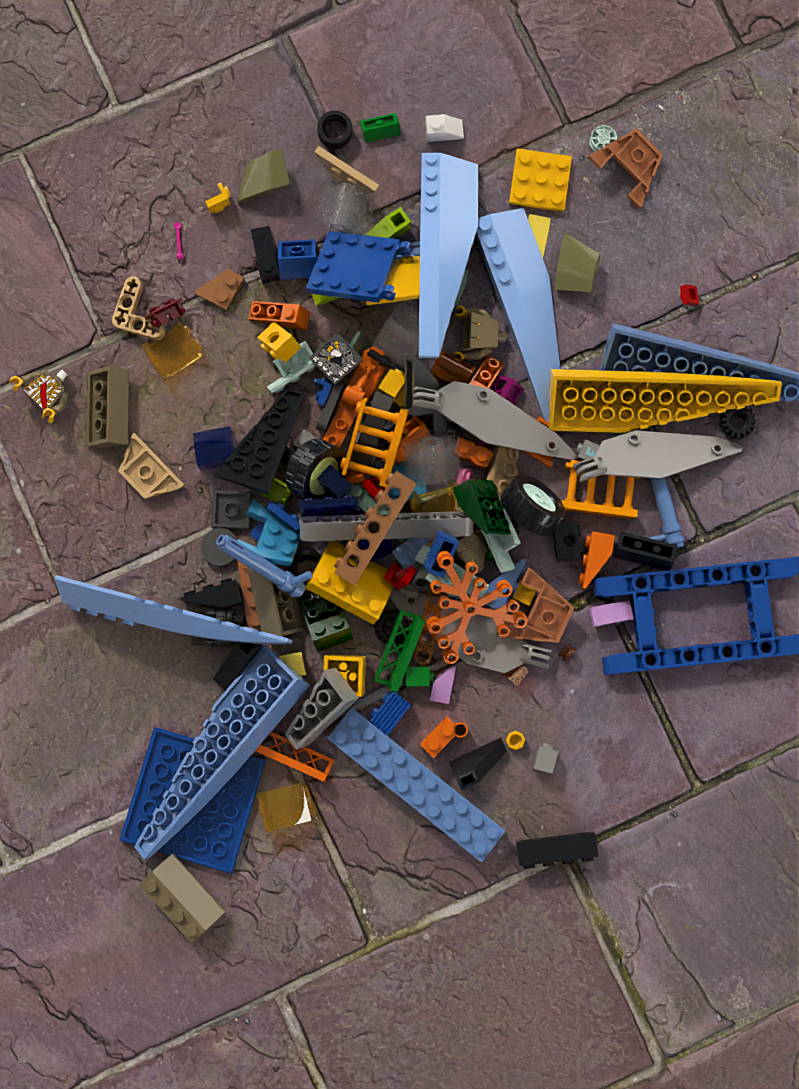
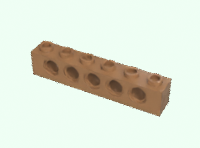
(353, 572)

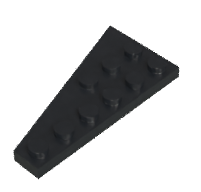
(262, 449)

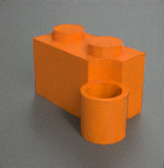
(410, 427)
(441, 736)

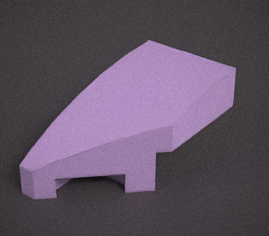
(442, 686)

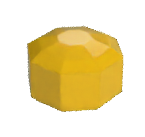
(515, 740)

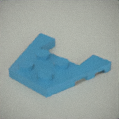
(277, 539)

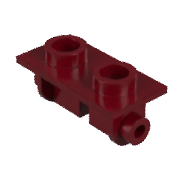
(159, 315)

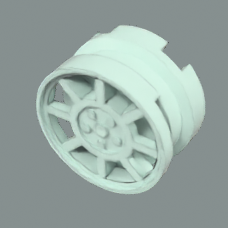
(602, 137)

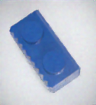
(442, 542)
(389, 713)

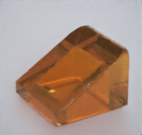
(516, 675)

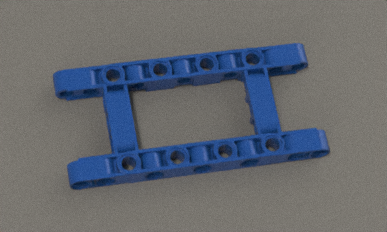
(757, 605)

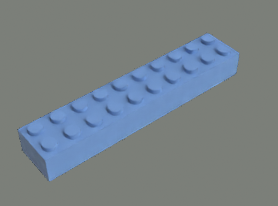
(416, 784)

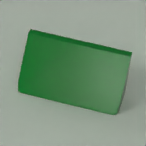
(380, 127)

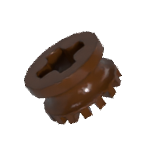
(567, 652)

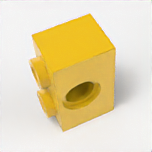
(278, 343)

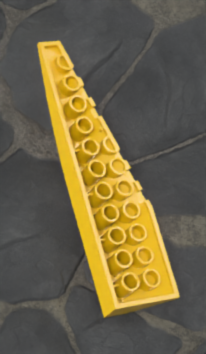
(643, 399)

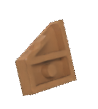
(221, 289)

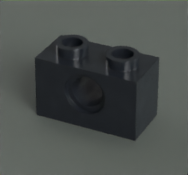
(567, 553)

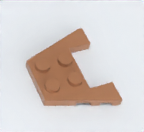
(636, 156)
(548, 614)

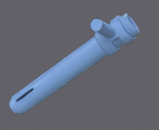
(671, 527)
(283, 579)

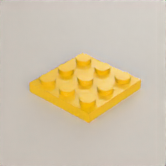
(540, 180)

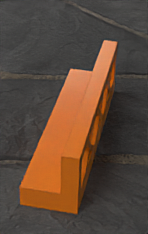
(295, 763)

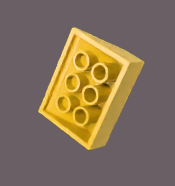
(405, 279)
(364, 598)

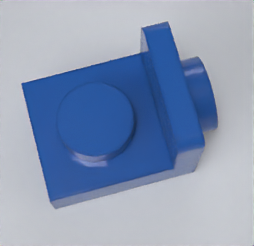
(323, 394)

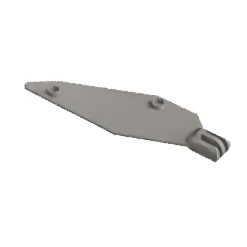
(492, 419)
(654, 454)
(490, 650)

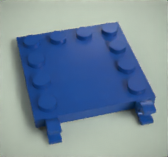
(356, 266)

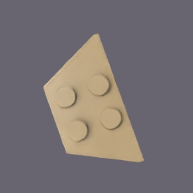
(339, 168)
(147, 471)

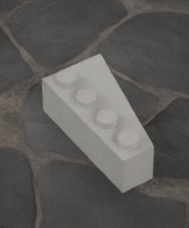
(326, 703)

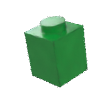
(418, 677)

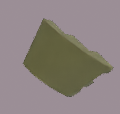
(264, 176)
(576, 266)

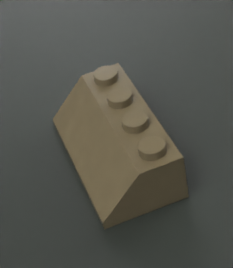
(107, 407)
(276, 609)
(182, 898)

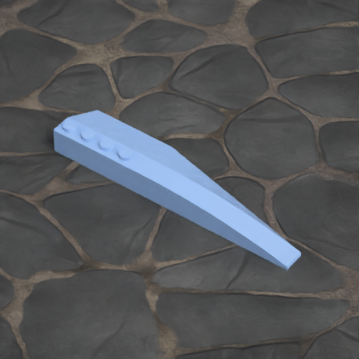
(446, 240)
(523, 294)
(153, 614)

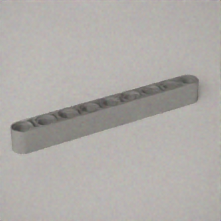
(404, 526)

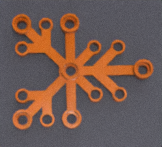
(460, 589)

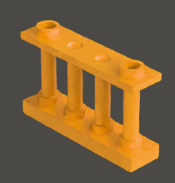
(393, 437)
(589, 505)

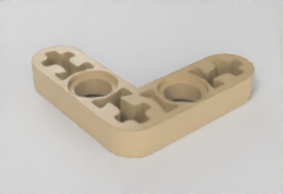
(130, 318)

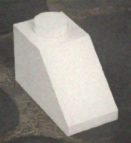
(443, 128)

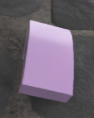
(611, 613)

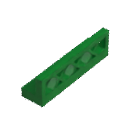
(407, 649)

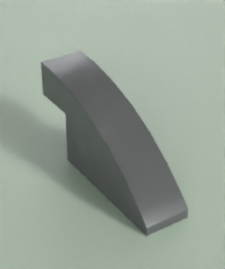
(418, 375)
(380, 402)

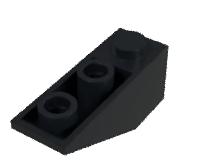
(220, 596)
(236, 662)
(476, 764)

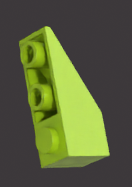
(392, 225)

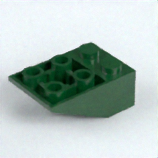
(482, 504)
(325, 621)

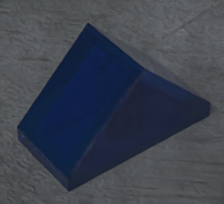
(333, 482)

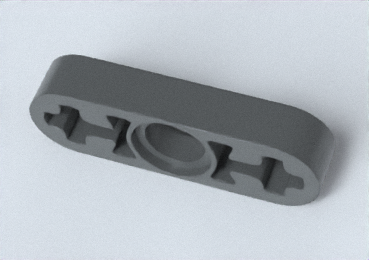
(330, 407)

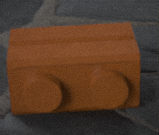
(451, 369)

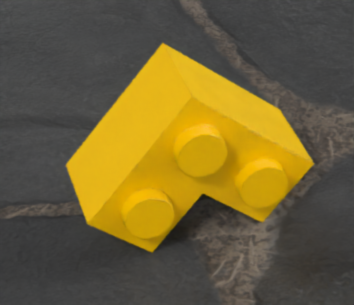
(394, 386)
(351, 668)

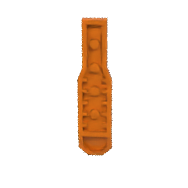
(360, 386)

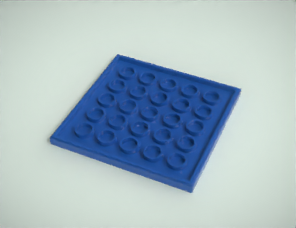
(217, 829)

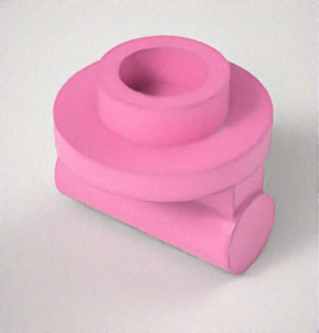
(465, 475)

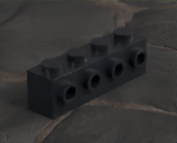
(556, 848)

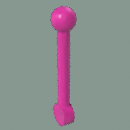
(177, 226)

